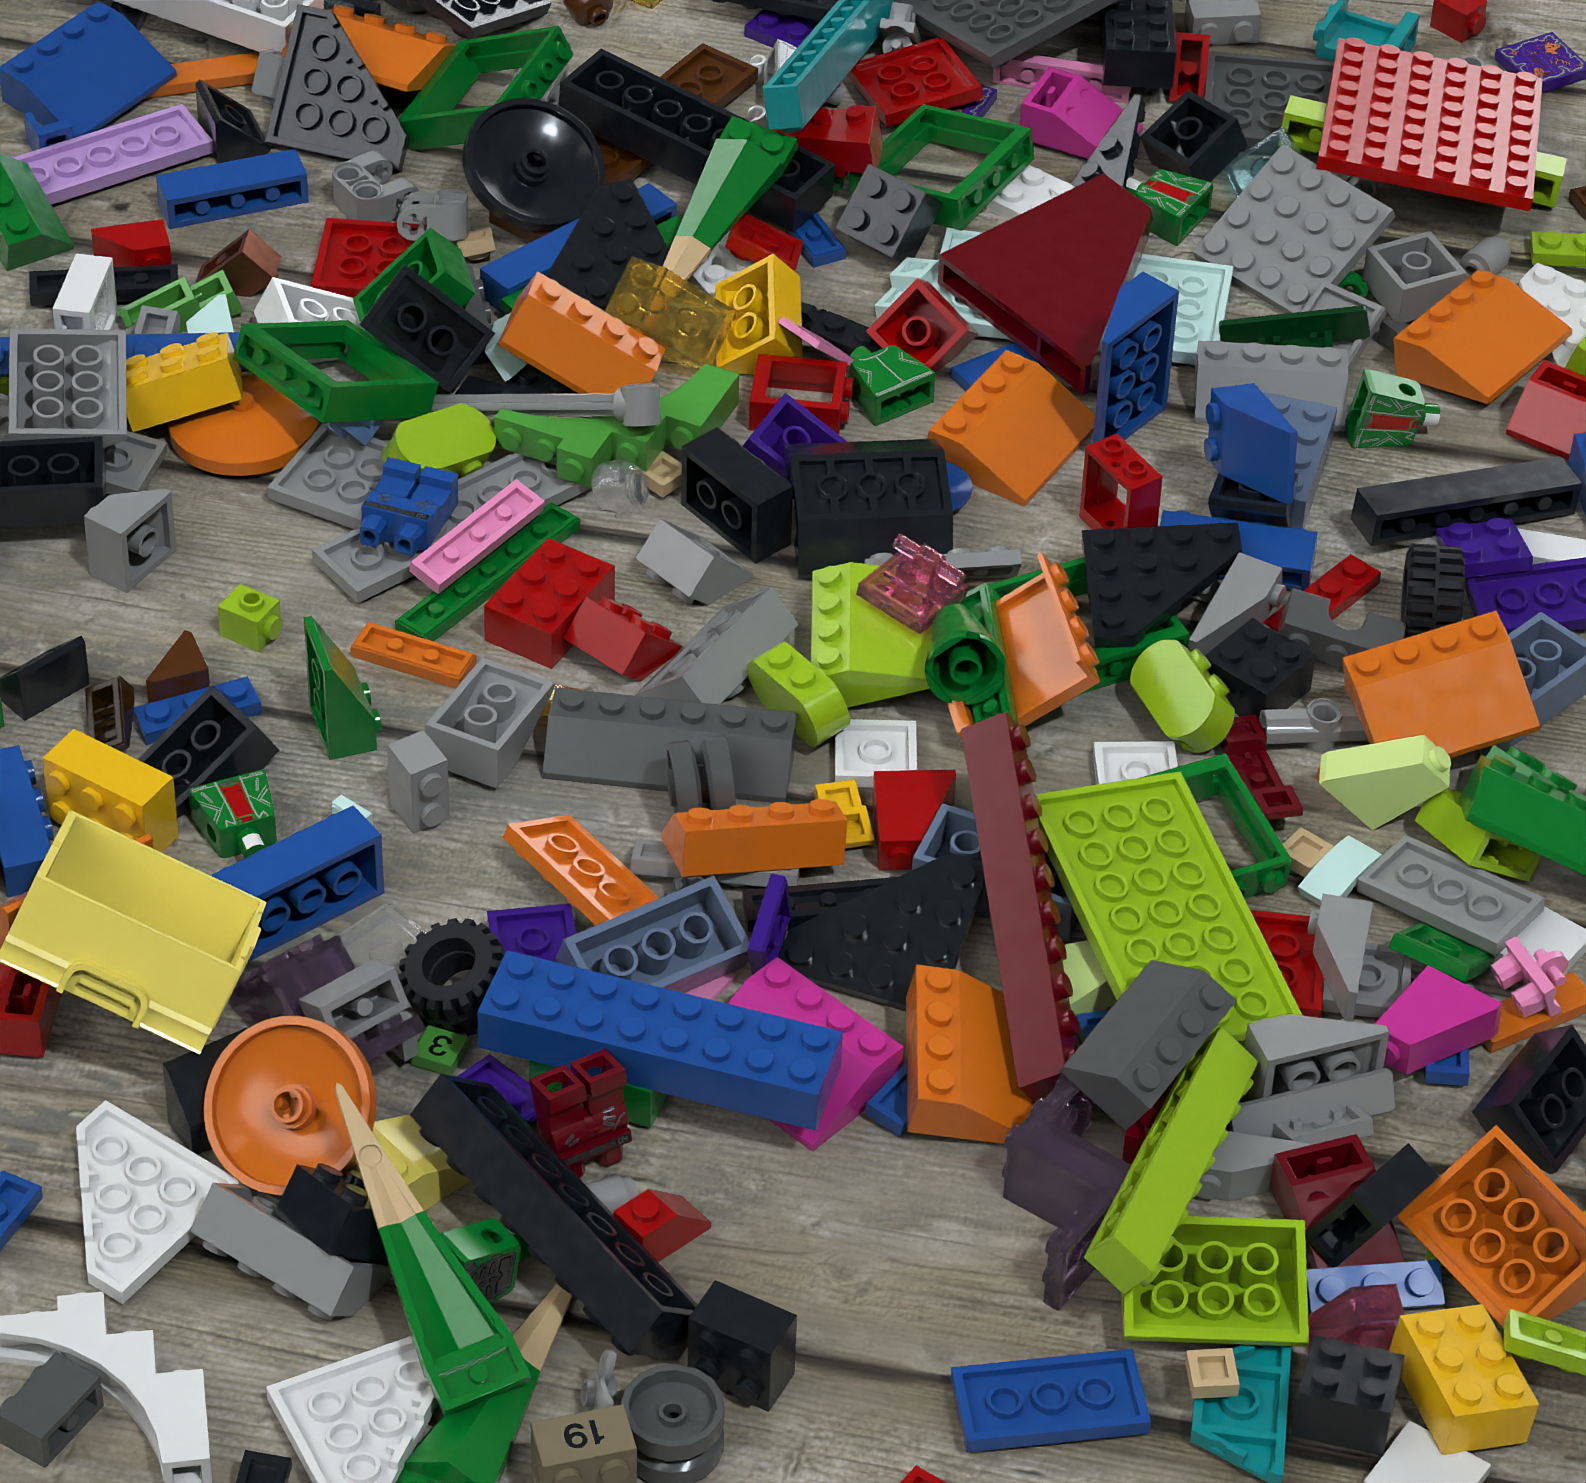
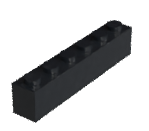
(1421, 505)

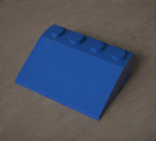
(85, 71)
(1136, 357)

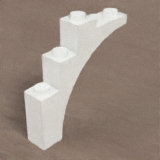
(164, 1405)

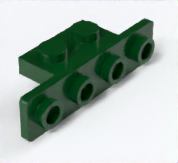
(1301, 329)

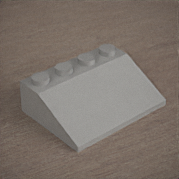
(67, 384)

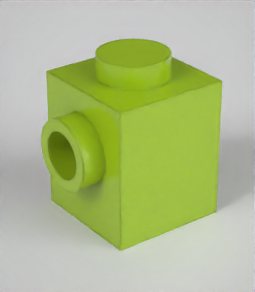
(250, 617)

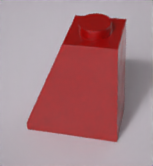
(904, 810)

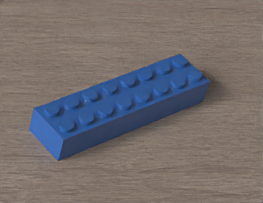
(662, 1039)

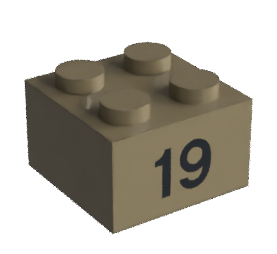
(584, 1448)

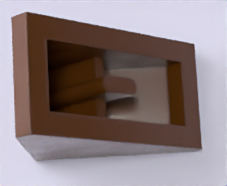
(179, 670)

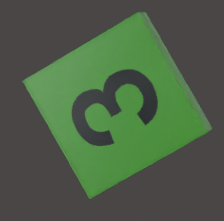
(440, 1050)

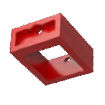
(804, 375)
(1112, 463)

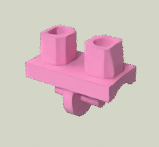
(1537, 976)

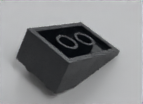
(427, 328)
(208, 745)

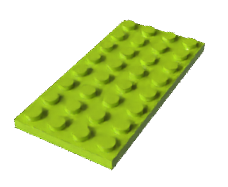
(1160, 891)

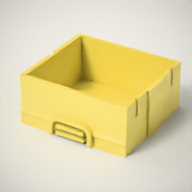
(134, 932)

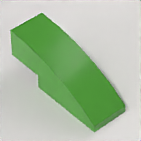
(184, 299)

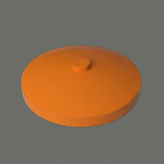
(244, 435)
(277, 1101)

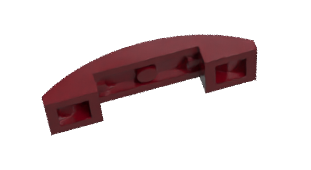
(1247, 752)

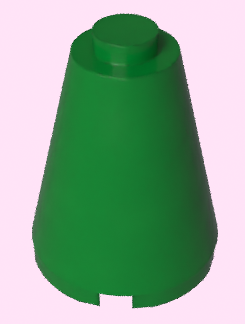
(962, 658)

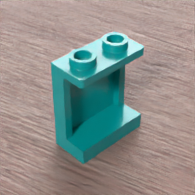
(1345, 24)

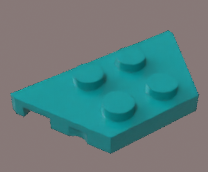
(1249, 1426)

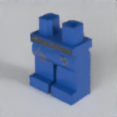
(408, 506)

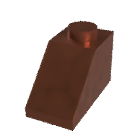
(246, 263)

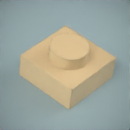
(477, 244)
(664, 474)
(1305, 850)
(1212, 1373)

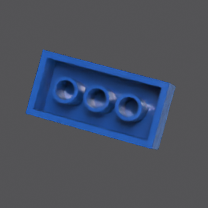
(311, 876)

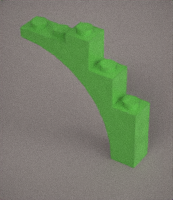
(585, 442)

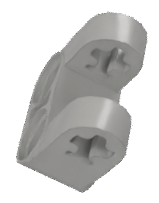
(362, 190)
(441, 210)

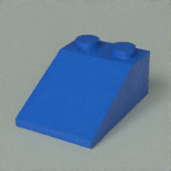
(1251, 441)

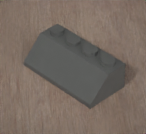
(1147, 1039)

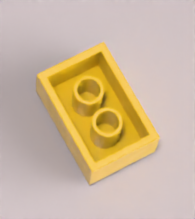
(181, 381)
(110, 789)
(1464, 1379)

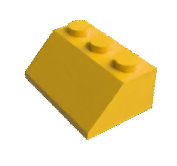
(760, 299)

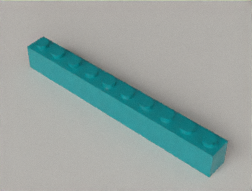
(822, 62)

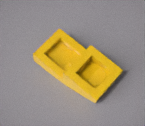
(848, 799)

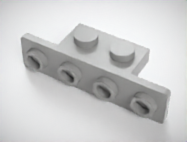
(1320, 1110)

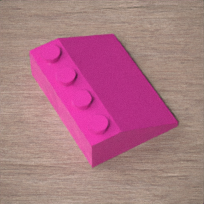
(867, 1052)

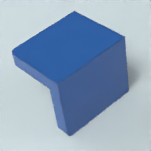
(46, 135)

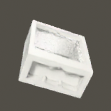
(87, 295)

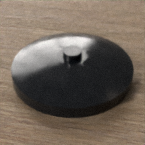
(532, 163)

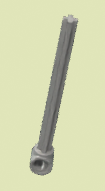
(630, 404)

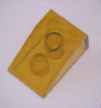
(671, 313)

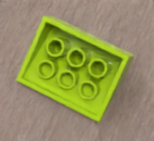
(861, 645)
(1225, 1285)

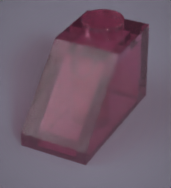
(1359, 1316)

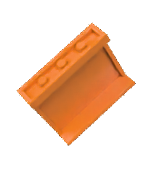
(1042, 647)

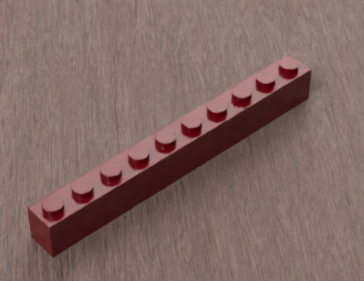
(1021, 902)

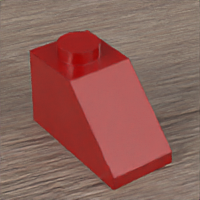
(1459, 18)
(1190, 64)
(133, 243)
(662, 1221)

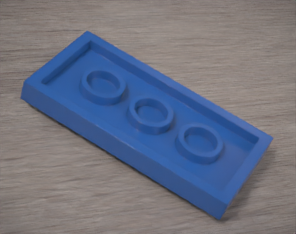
(1050, 1400)

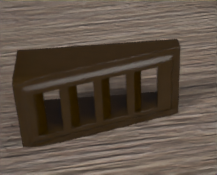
(98, 698)

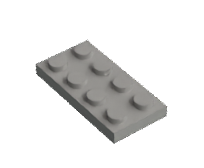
(1450, 894)

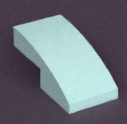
(903, 277)
(1338, 870)

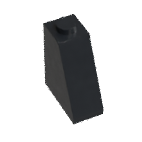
(1371, 1206)

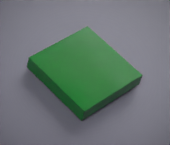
(1442, 951)

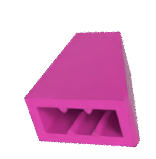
(1436, 1021)

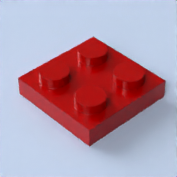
(757, 240)

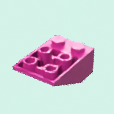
(1068, 113)

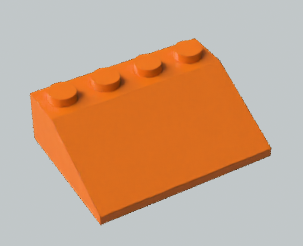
(393, 53)
(1478, 339)
(1013, 428)
(1446, 684)
(960, 1059)
(1504, 1231)

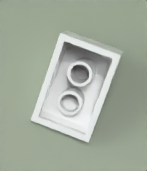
(300, 303)

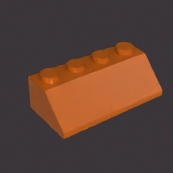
(577, 340)
(756, 838)

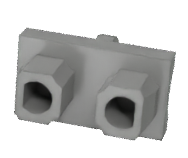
(900, 28)

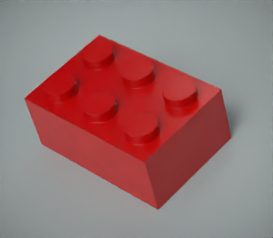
(542, 599)

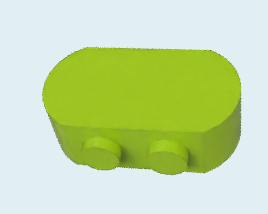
(446, 439)
(793, 684)
(1183, 695)

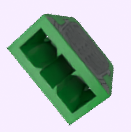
(488, 1255)

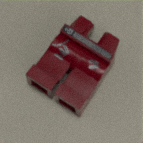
(586, 1114)

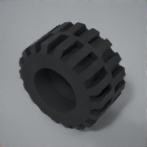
(1432, 587)
(440, 956)

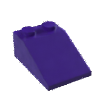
(787, 424)

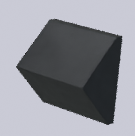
(228, 125)
(1248, 505)
(46, 679)

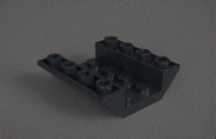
(865, 494)

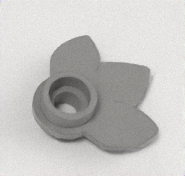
(601, 1388)

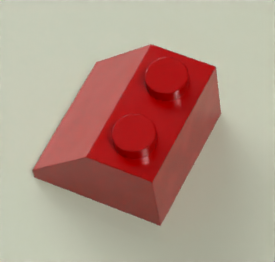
(923, 326)

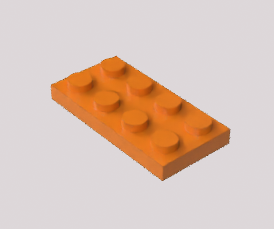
(578, 867)

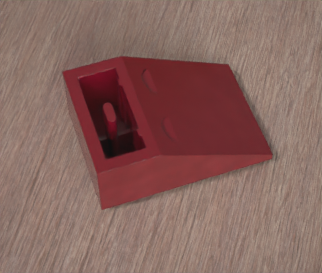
(1319, 1177)

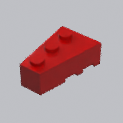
(844, 137)

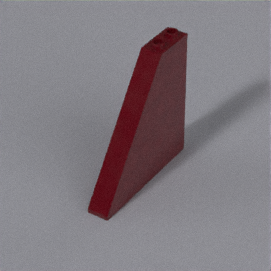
(1054, 274)

